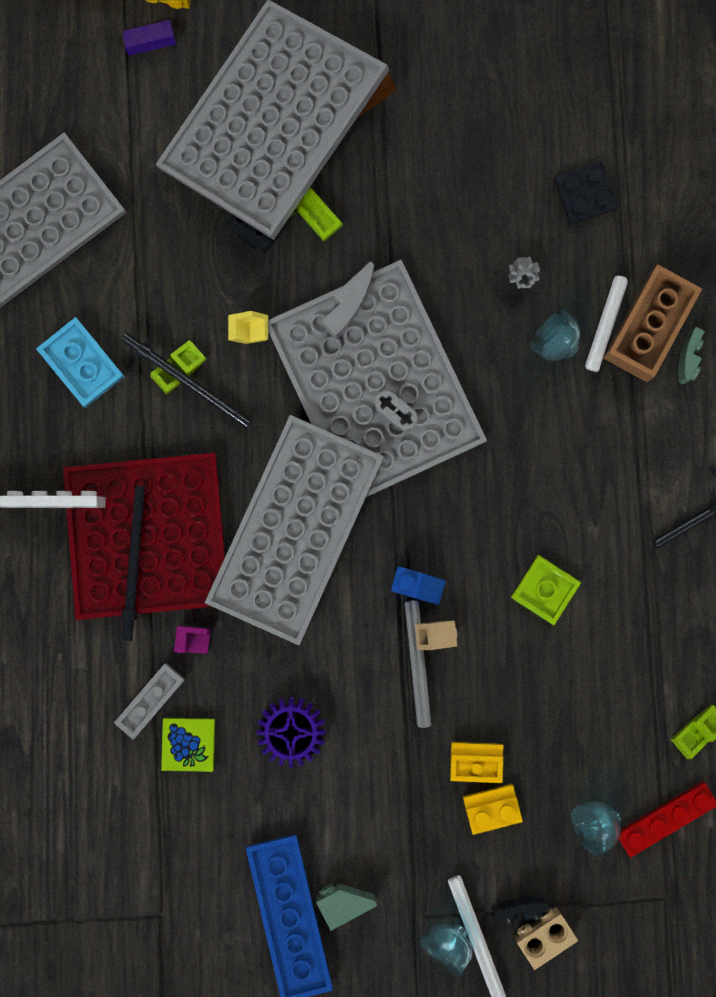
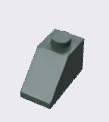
(343, 903)

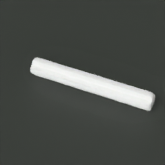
(606, 323)

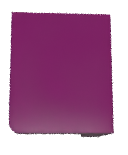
(192, 639)

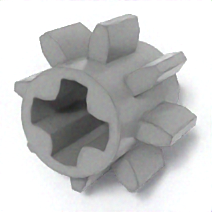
(524, 272)

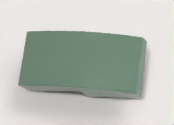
(688, 362)

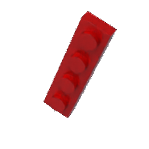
(667, 818)

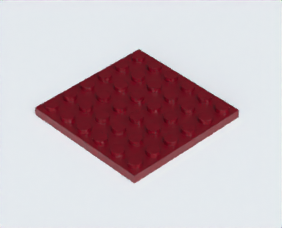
(179, 534)

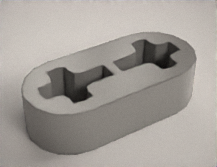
(399, 406)

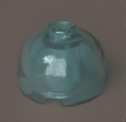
(557, 337)
(598, 826)
(449, 946)

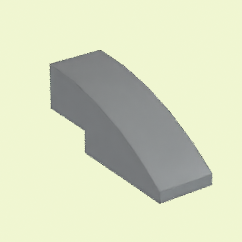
(349, 302)

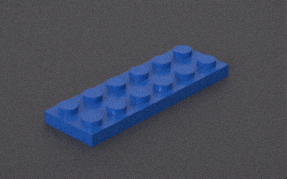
(289, 917)

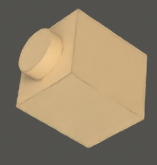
(436, 635)

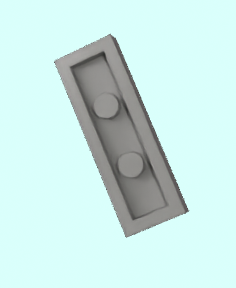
(149, 701)

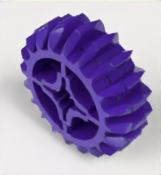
(303, 731)

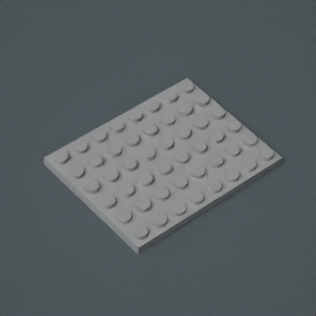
(272, 118)
(382, 350)

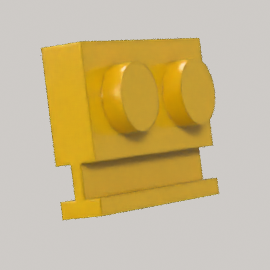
(476, 762)
(492, 809)

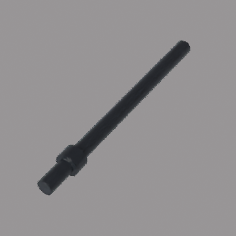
(146, 352)
(129, 614)

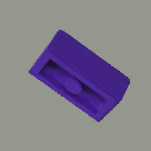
(149, 37)

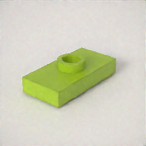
(318, 215)

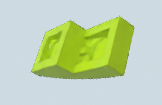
(186, 359)
(696, 733)

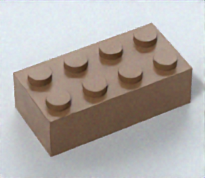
(652, 323)

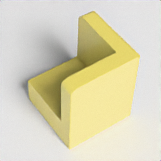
(248, 327)

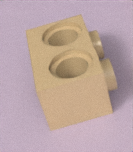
(549, 944)

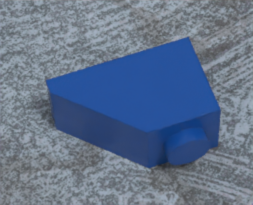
(417, 585)

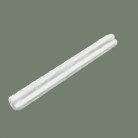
(476, 937)

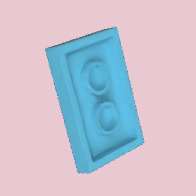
(80, 362)

